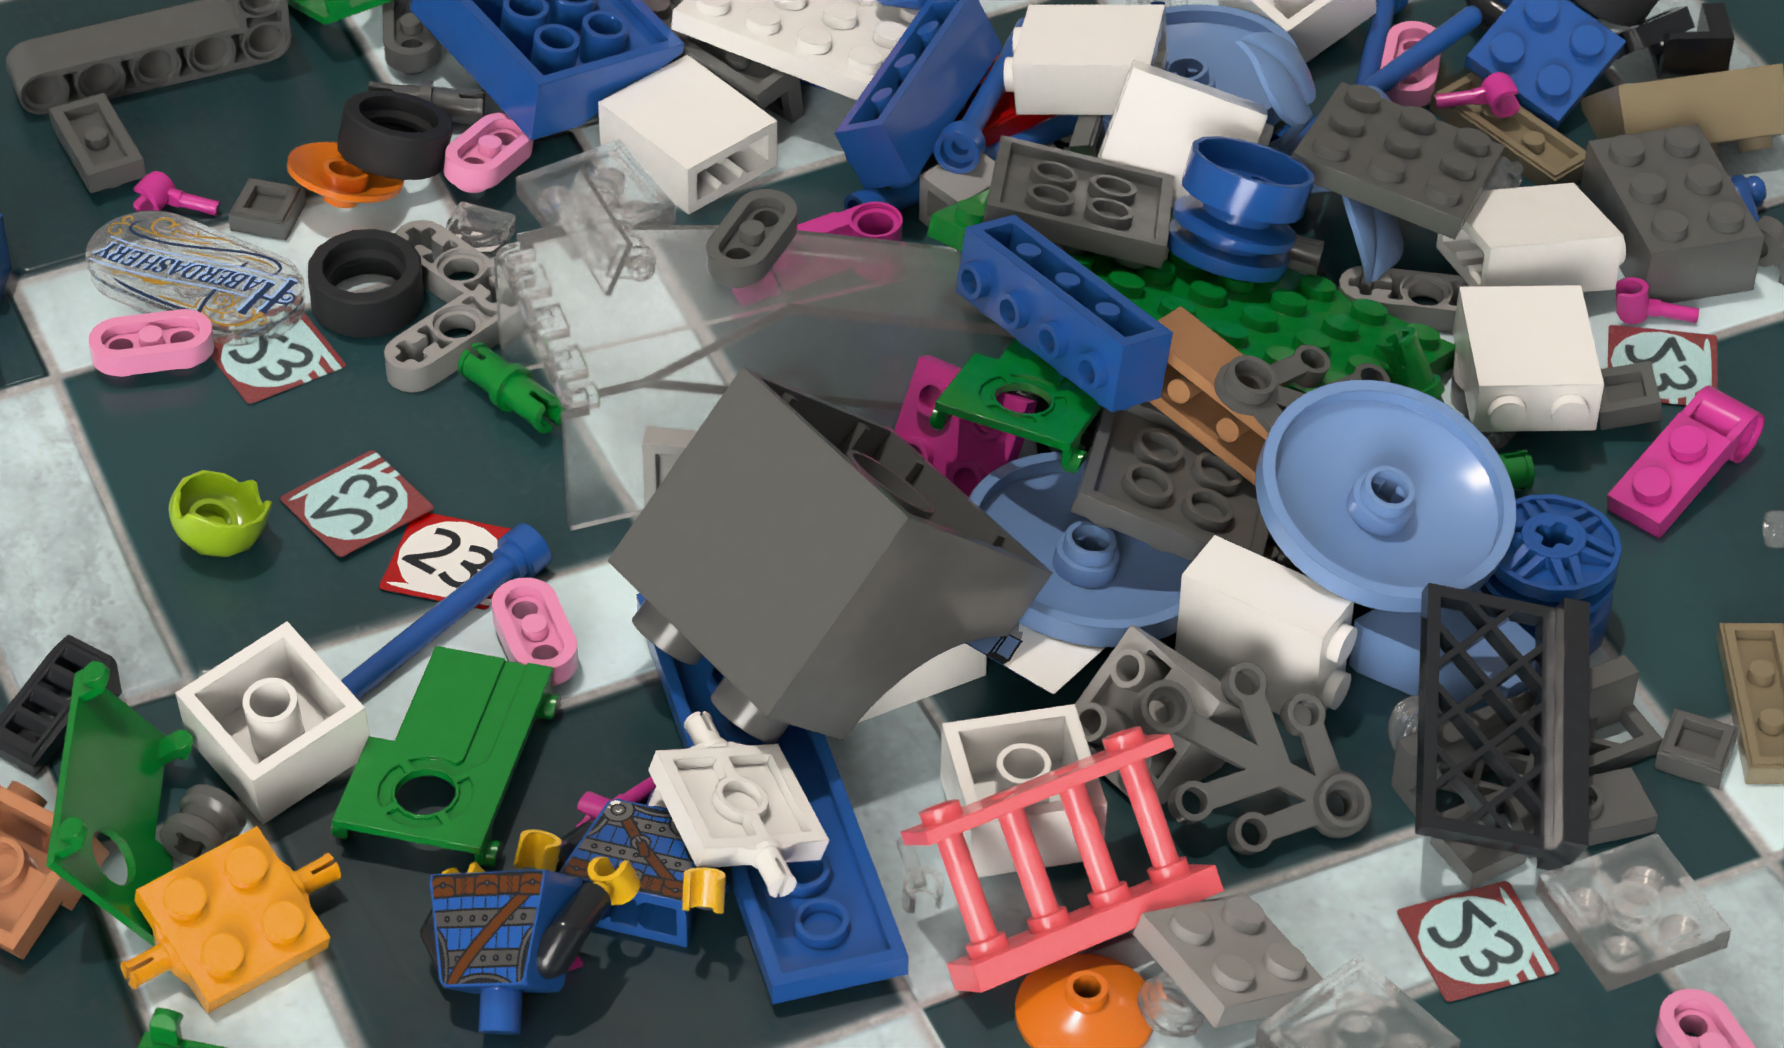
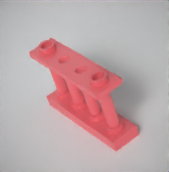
(1112, 905)

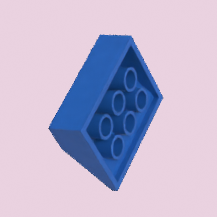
(551, 57)

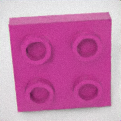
(962, 449)

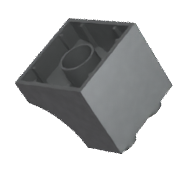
(814, 561)

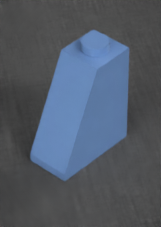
(1390, 653)

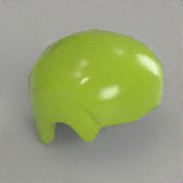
(218, 513)

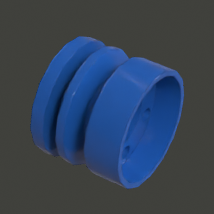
(1239, 209)
(1557, 553)

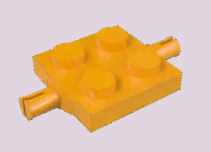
(231, 919)

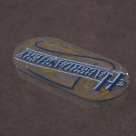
(176, 263)

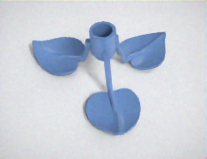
(1290, 90)

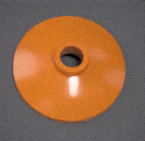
(341, 184)
(1056, 1014)

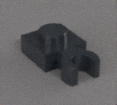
(1653, 30)

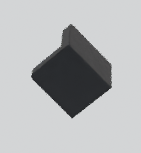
(1699, 51)

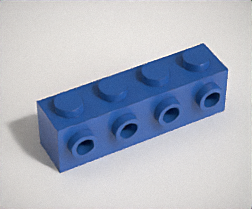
(918, 92)
(1064, 313)

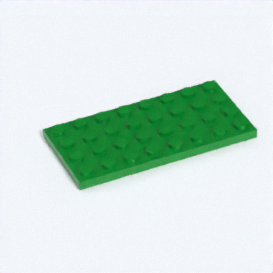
(1252, 317)

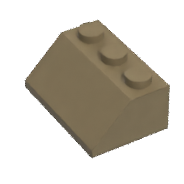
(1727, 106)

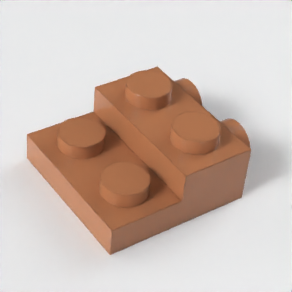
(27, 886)

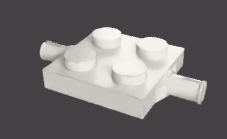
(738, 805)

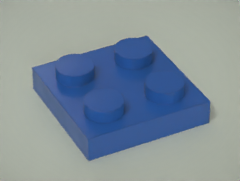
(1549, 53)

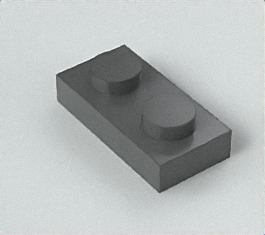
(97, 143)

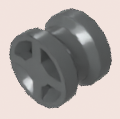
(205, 822)

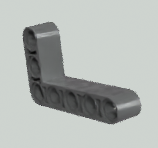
(148, 51)

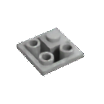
(1110, 697)

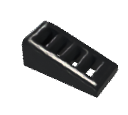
(42, 694)

